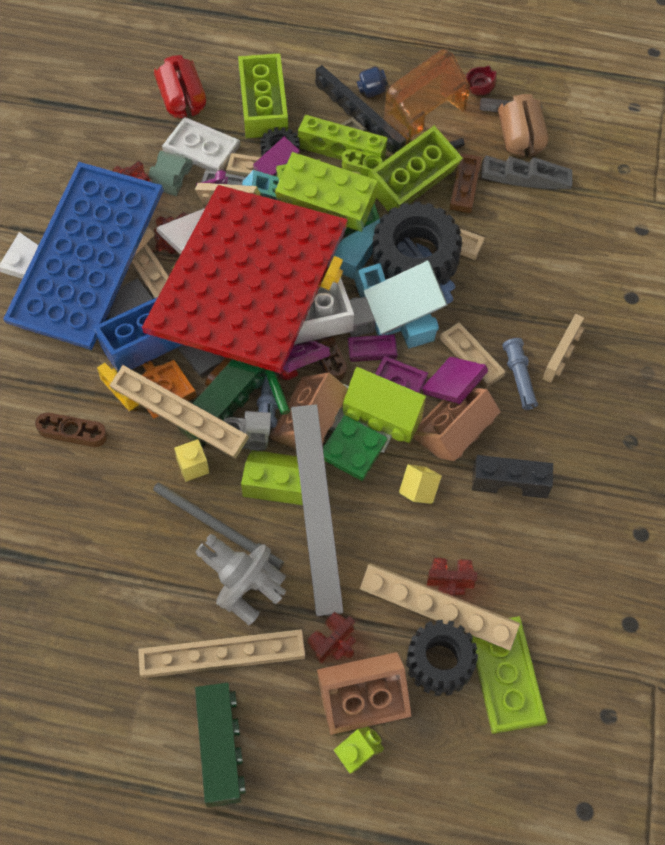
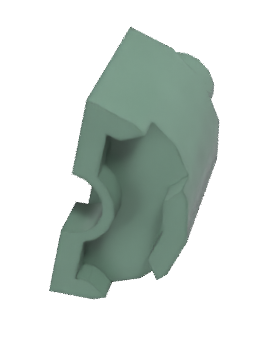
(170, 171)

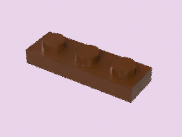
(465, 183)

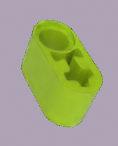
(359, 161)

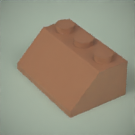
(312, 390)
(455, 426)
(364, 693)

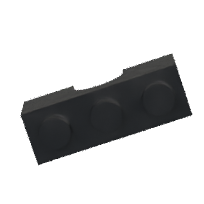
(532, 477)

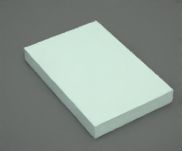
(405, 297)

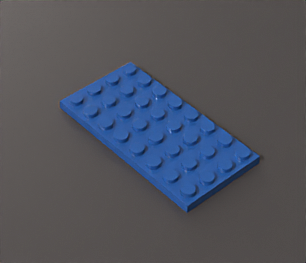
(84, 255)

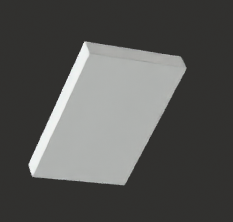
(201, 144)

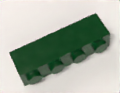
(228, 392)
(218, 746)

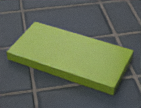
(509, 684)

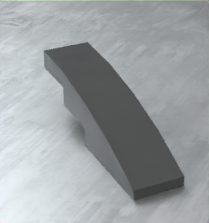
(527, 174)

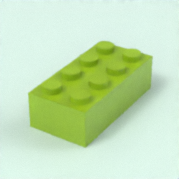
(262, 94)
(415, 169)
(327, 189)

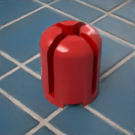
(180, 87)

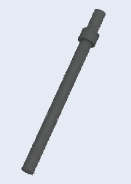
(213, 522)

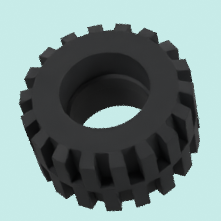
(451, 638)

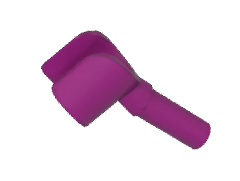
(219, 178)

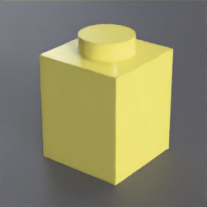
(191, 460)

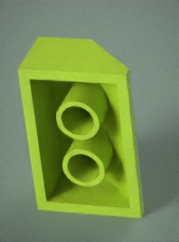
(384, 405)
(272, 477)

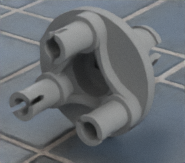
(241, 574)

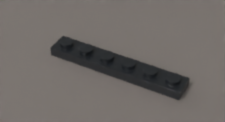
(358, 109)

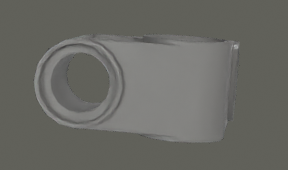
(256, 426)

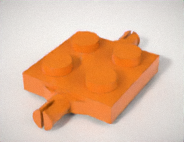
(171, 378)

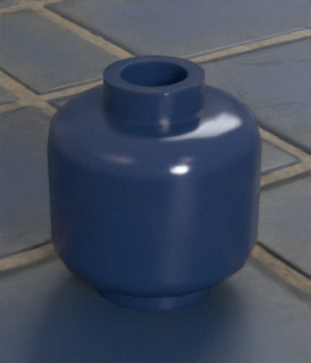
(372, 82)

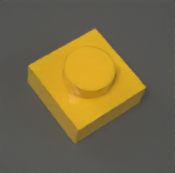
(333, 273)

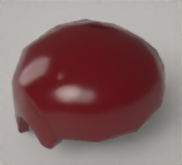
(481, 80)

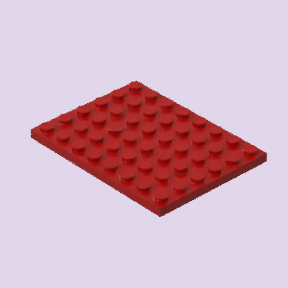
(246, 278)

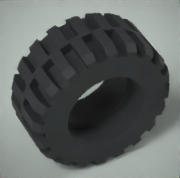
(417, 222)

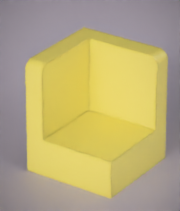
(420, 484)

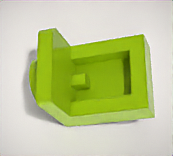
(359, 748)

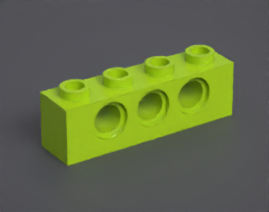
(333, 139)

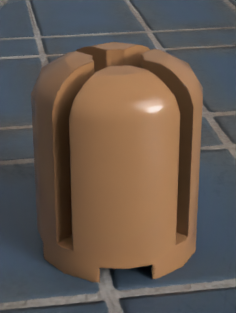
(523, 126)

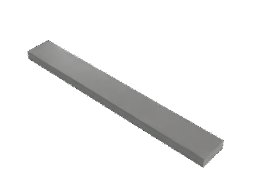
(317, 510)

